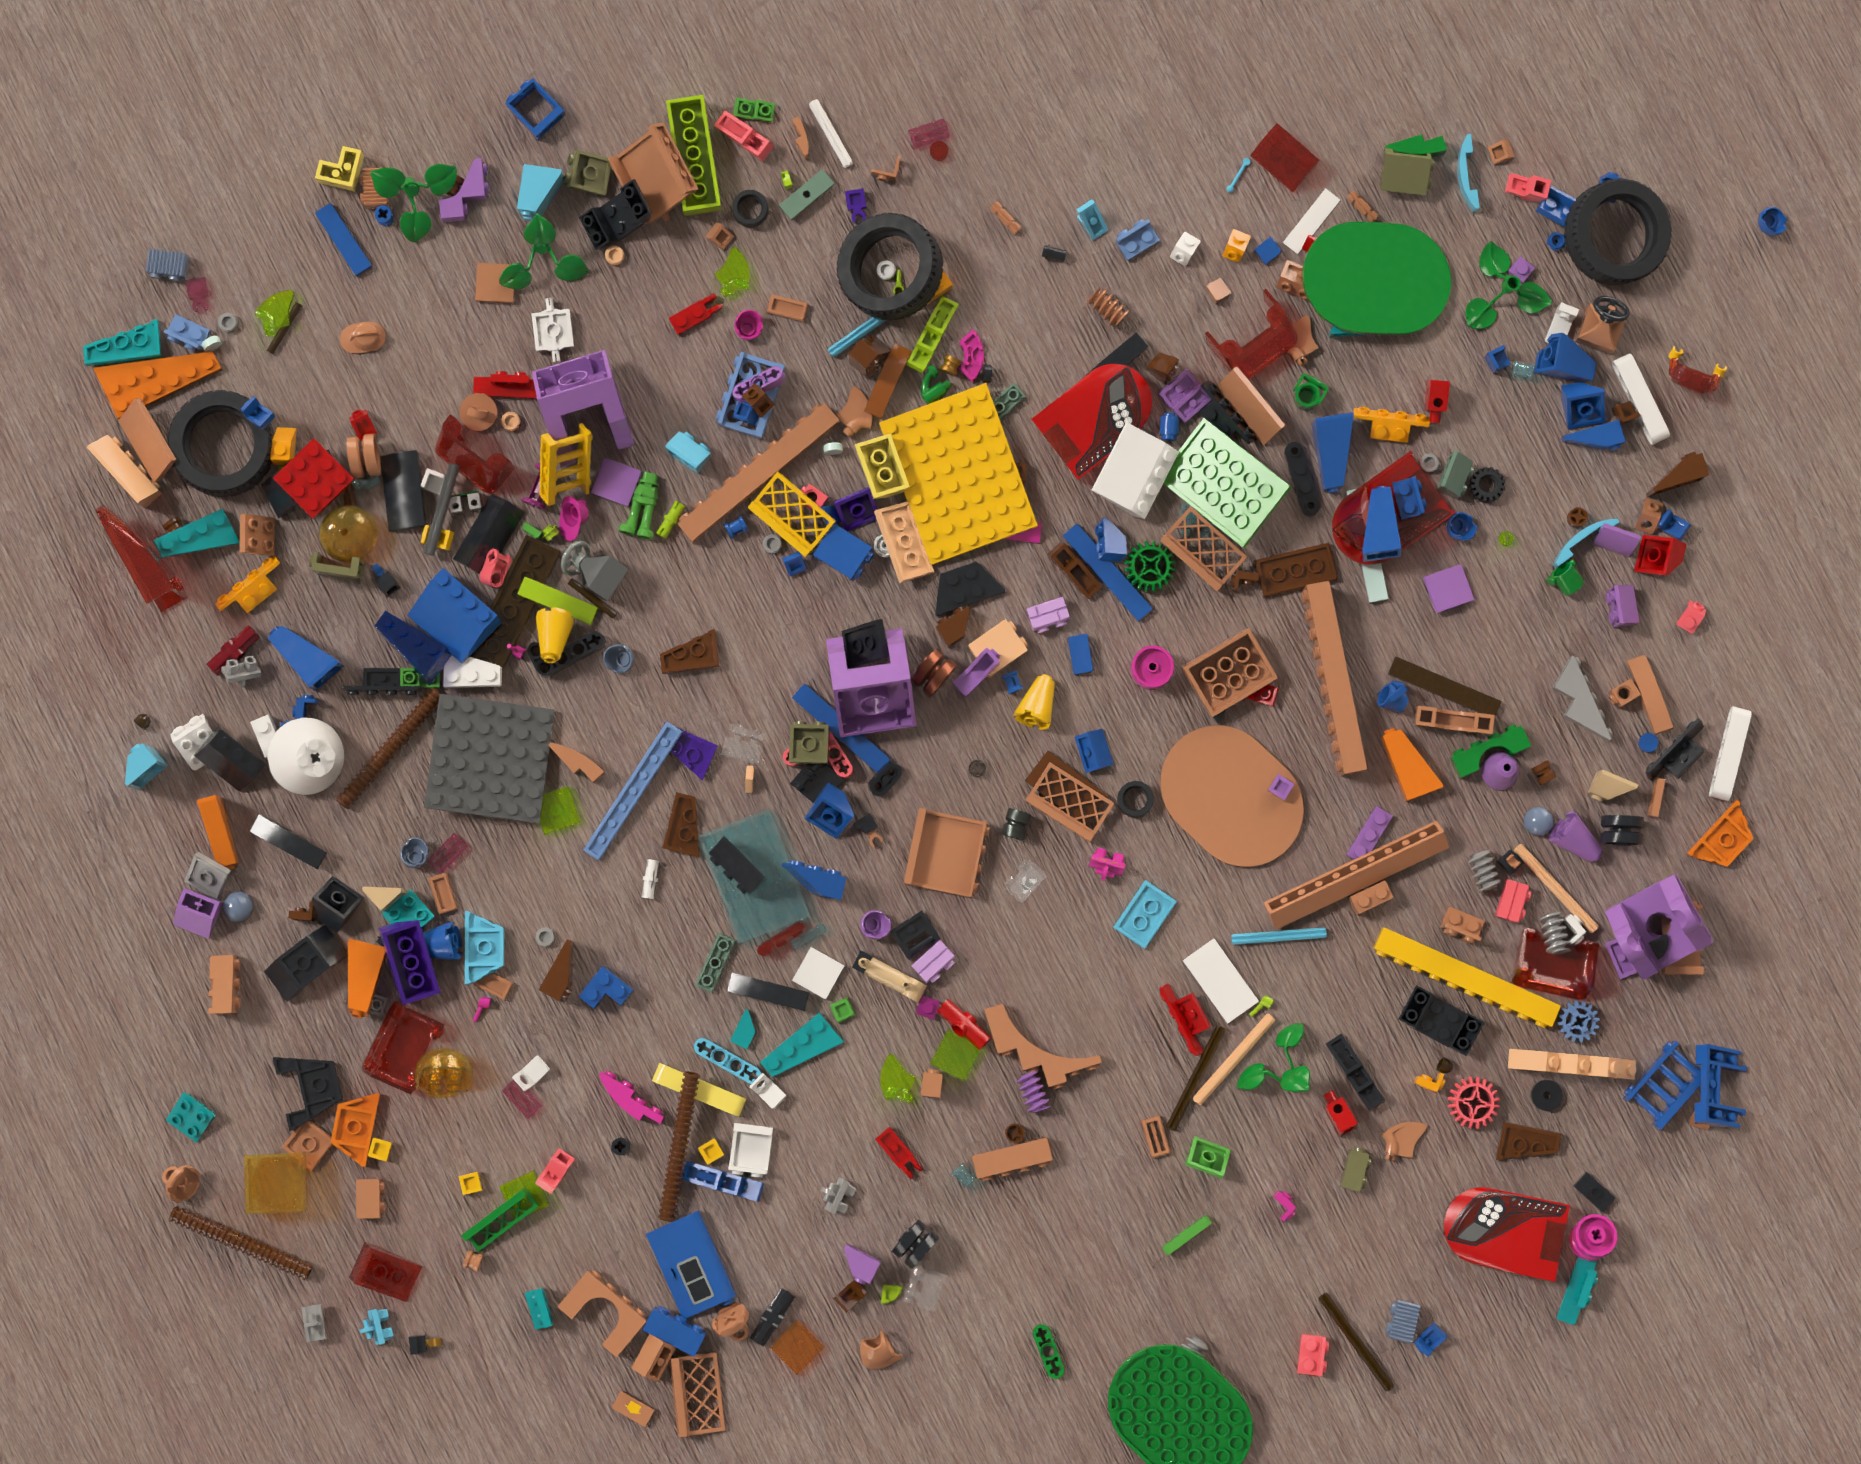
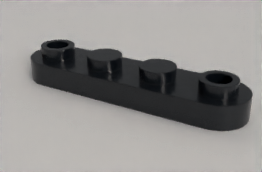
(1302, 479)

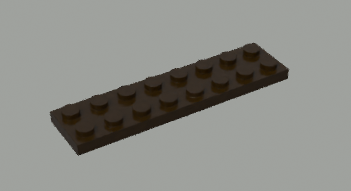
(532, 561)

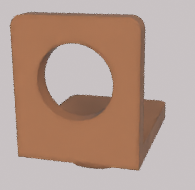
(885, 176)
(1650, 512)

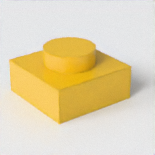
(380, 1149)
(711, 1151)
(470, 1183)

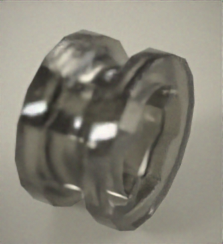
(970, 768)

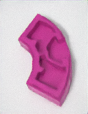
(972, 355)

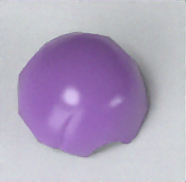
(875, 925)

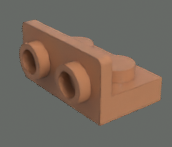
(1291, 280)

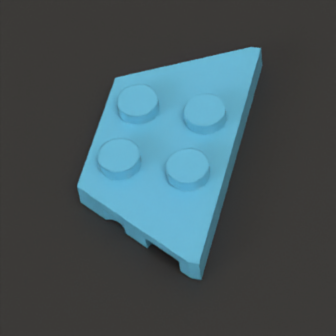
(482, 948)

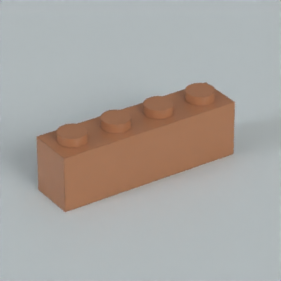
(1012, 1157)

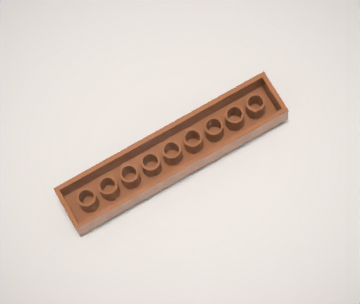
(1334, 678)

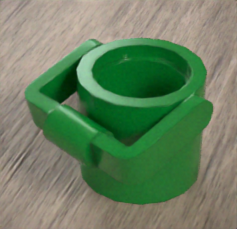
(1308, 394)
(1566, 578)

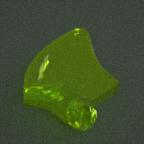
(734, 273)
(275, 311)
(896, 1081)

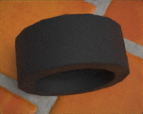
(750, 222)
(1132, 813)

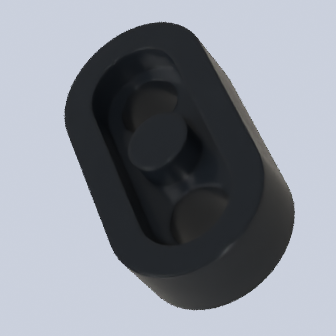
(886, 780)

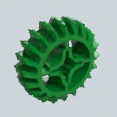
(1143, 559)

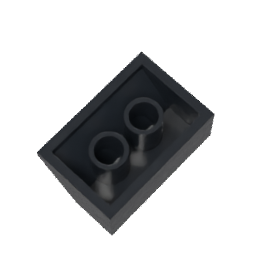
(229, 759)
(736, 866)

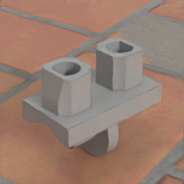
(241, 671)
(835, 1194)
(314, 1323)

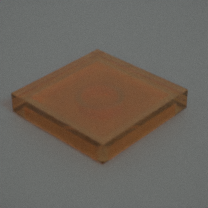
(796, 1347)

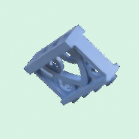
(761, 423)

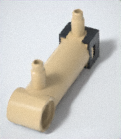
(889, 976)

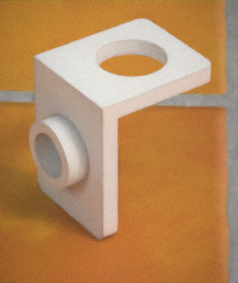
(531, 1073)
(768, 1091)

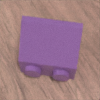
(861, 1264)

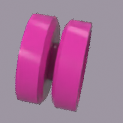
(1149, 678)
(1582, 1236)

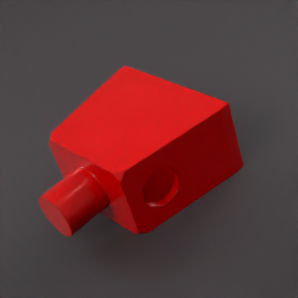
(1439, 390)
(1344, 1121)

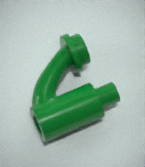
(935, 392)

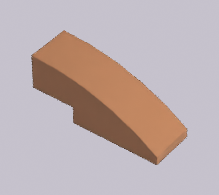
(577, 762)

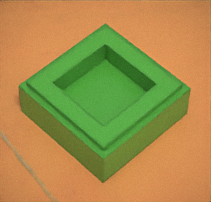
(532, 531)
(842, 1010)

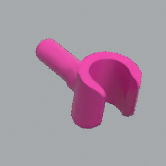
(517, 651)
(484, 1002)

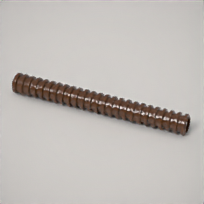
(389, 749)
(679, 1146)
(240, 1242)

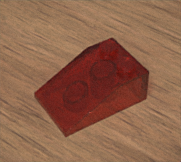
(385, 1272)

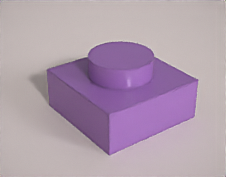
(1521, 269)
(1280, 787)

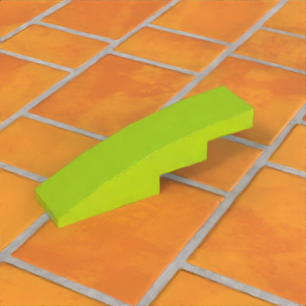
(932, 334)
(554, 598)

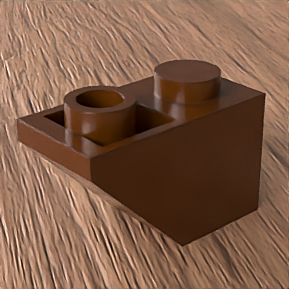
(953, 628)

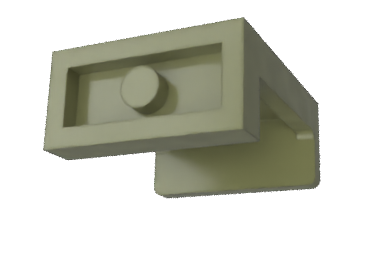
(1406, 172)
(355, 572)

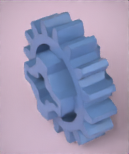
(1573, 1013)

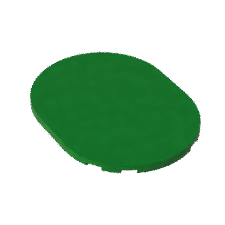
(1376, 278)
(1178, 1409)

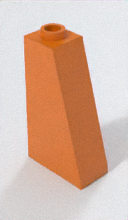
(1409, 767)
(218, 830)
(364, 973)

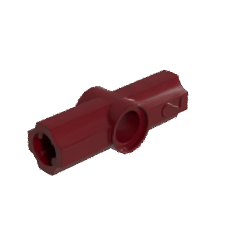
(233, 649)

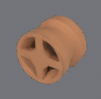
(473, 1261)

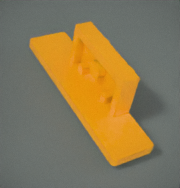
(1390, 425)
(251, 590)

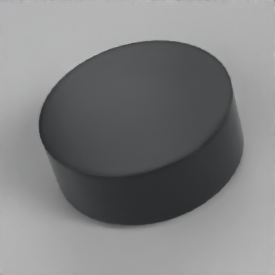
(987, 373)

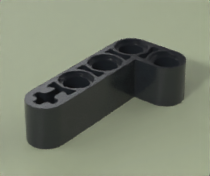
(572, 658)

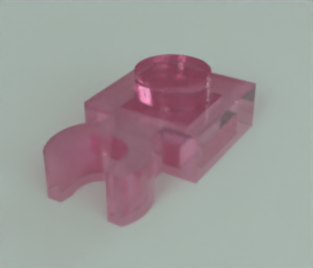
(197, 290)

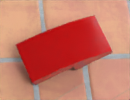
(1266, 695)

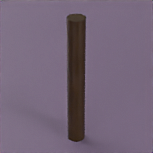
(282, 331)
(592, 598)

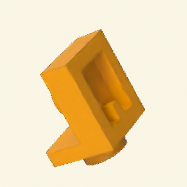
(1426, 1082)

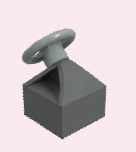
(598, 573)

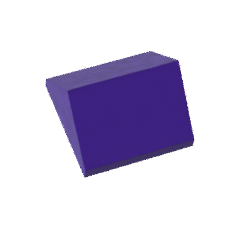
(856, 509)

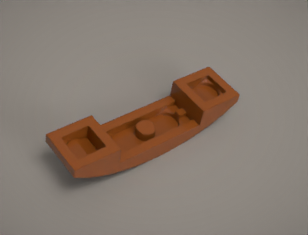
(887, 381)

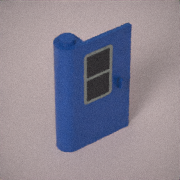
(698, 1270)

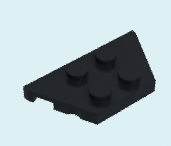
(964, 587)

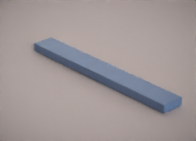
(633, 791)

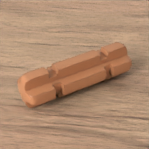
(1362, 206)
(1005, 217)

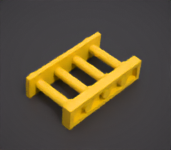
(549, 461)

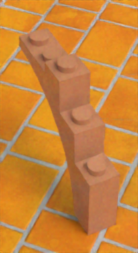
(1054, 1067)

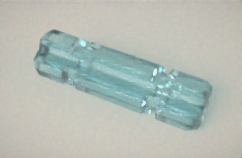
(808, 936)

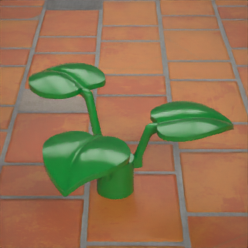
(389, 181)
(541, 234)
(1531, 296)
(1292, 1080)

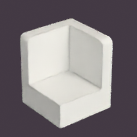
(433, 481)

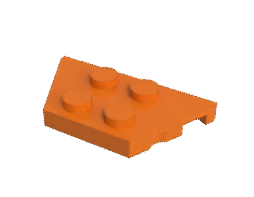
(1724, 838)
(354, 1127)

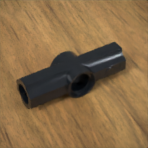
(772, 1317)

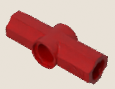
(964, 1024)

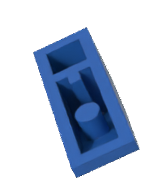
(1599, 437)

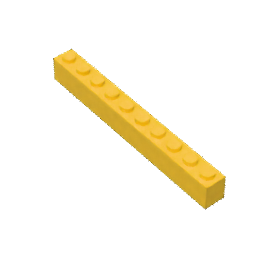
(1466, 977)

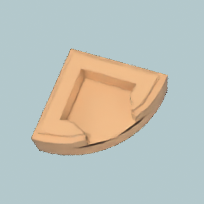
(749, 779)

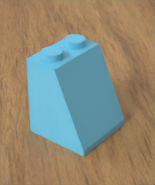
(537, 190)

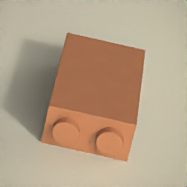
(1687, 965)

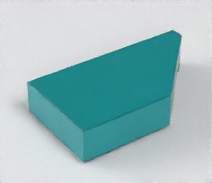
(744, 1031)

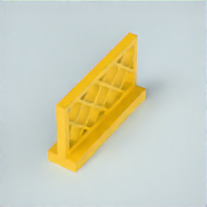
(779, 524)

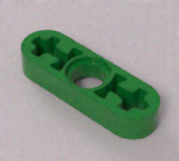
(1048, 1367)

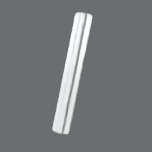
(830, 133)

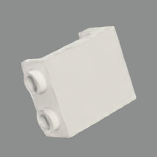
(750, 1149)

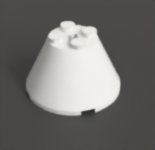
(291, 752)

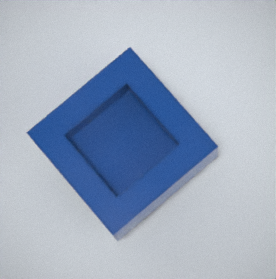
(794, 563)

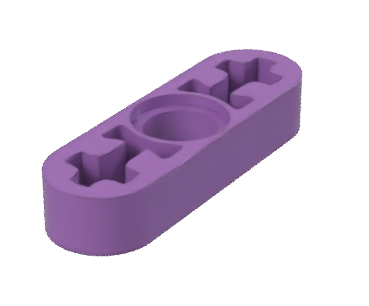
(769, 373)

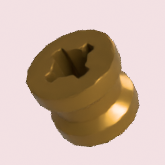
(950, 365)

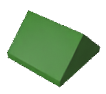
(1207, 1157)

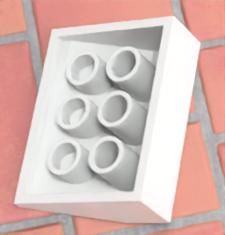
(1135, 471)

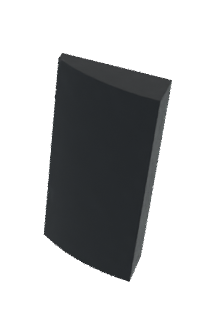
(403, 490)

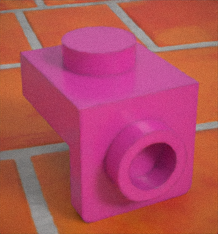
(1284, 1199)

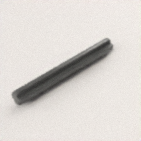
(441, 509)

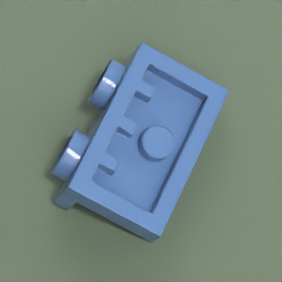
(1137, 239)
(187, 333)

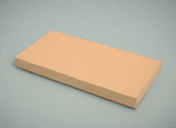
(903, 542)

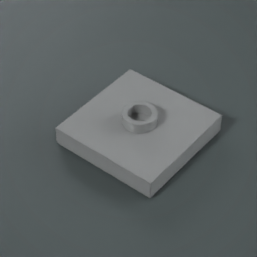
(207, 875)

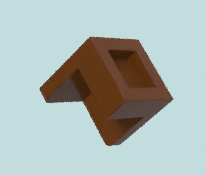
(1625, 412)

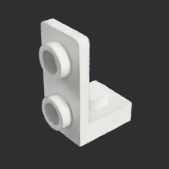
(1562, 320)

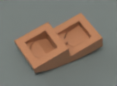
(802, 141)

